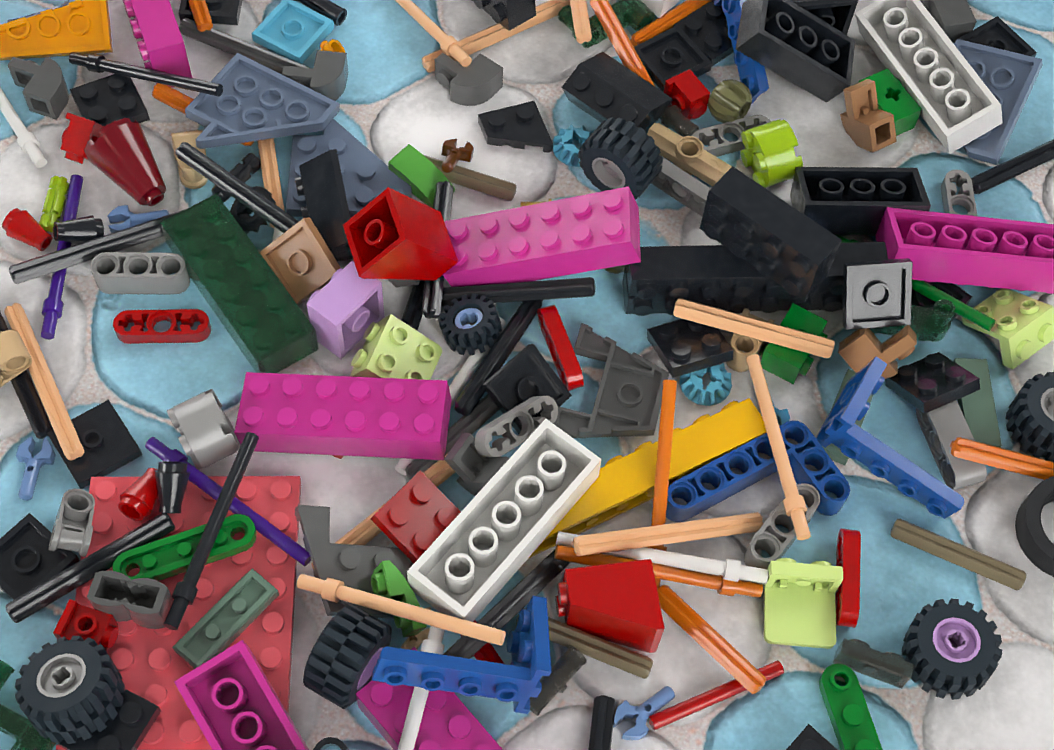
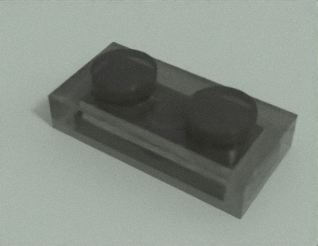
(881, 666)

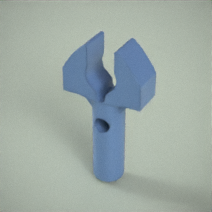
(123, 213)
(33, 465)
(642, 712)

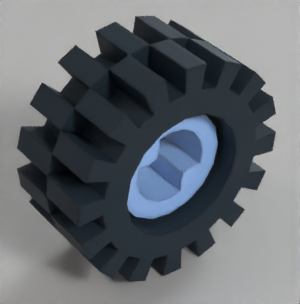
(463, 336)

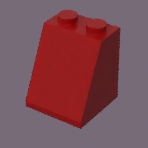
(399, 239)
(613, 603)

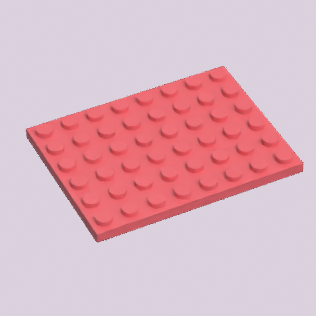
(147, 655)

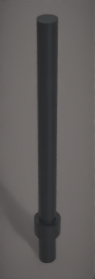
(99, 64)
(186, 590)

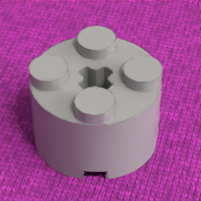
(204, 429)

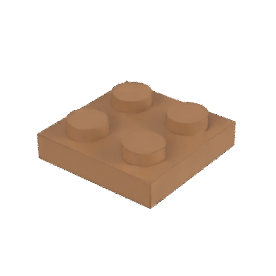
(301, 260)

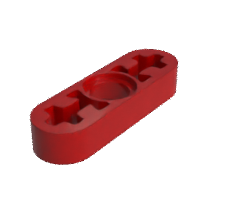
(172, 335)
(560, 347)
(848, 593)

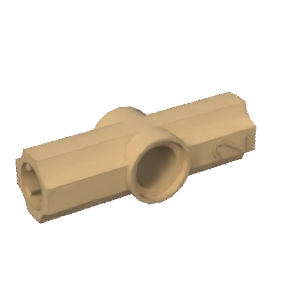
(688, 154)

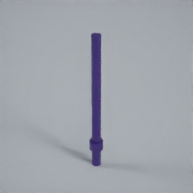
(53, 305)
(237, 507)

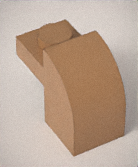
(863, 120)
(864, 346)

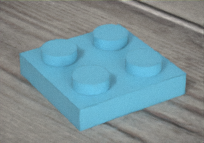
(293, 30)

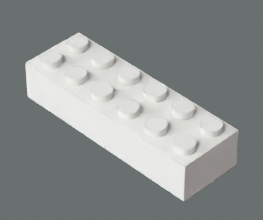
(931, 70)
(504, 523)

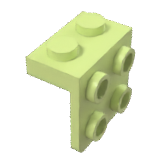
(1020, 324)
(395, 352)
(801, 603)

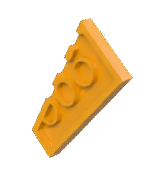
(75, 28)

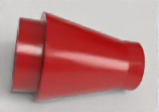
(25, 228)
(140, 497)

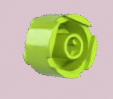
(770, 152)

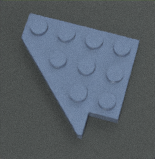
(1010, 80)
(257, 106)
(361, 170)

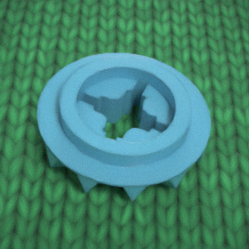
(563, 146)
(715, 392)

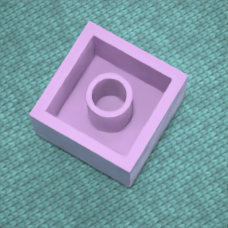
(345, 309)

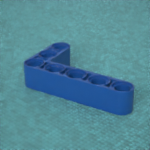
(754, 469)

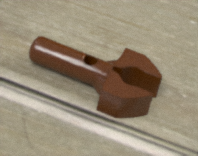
(455, 154)

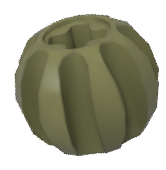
(729, 101)

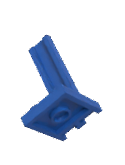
(750, 71)
(878, 457)
(471, 677)

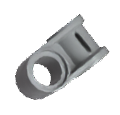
(73, 522)

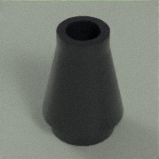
(78, 229)
(171, 485)

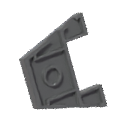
(626, 397)
(344, 561)

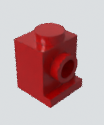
(688, 94)
(77, 135)
(75, 620)

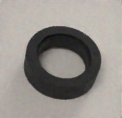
(1030, 530)

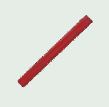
(709, 698)

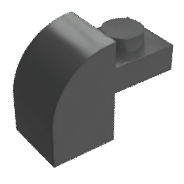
(326, 77)
(42, 84)
(469, 84)
(472, 467)

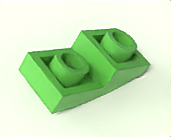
(418, 173)
(390, 583)

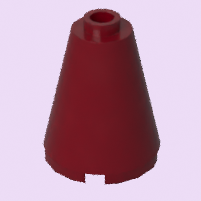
(128, 161)

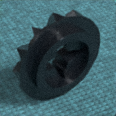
(241, 213)

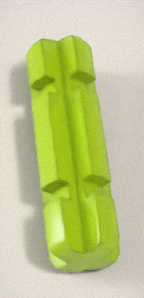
(54, 202)

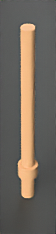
(448, 44)
(793, 502)
(335, 590)

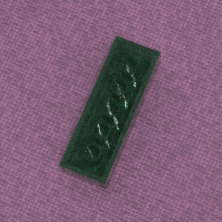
(240, 286)

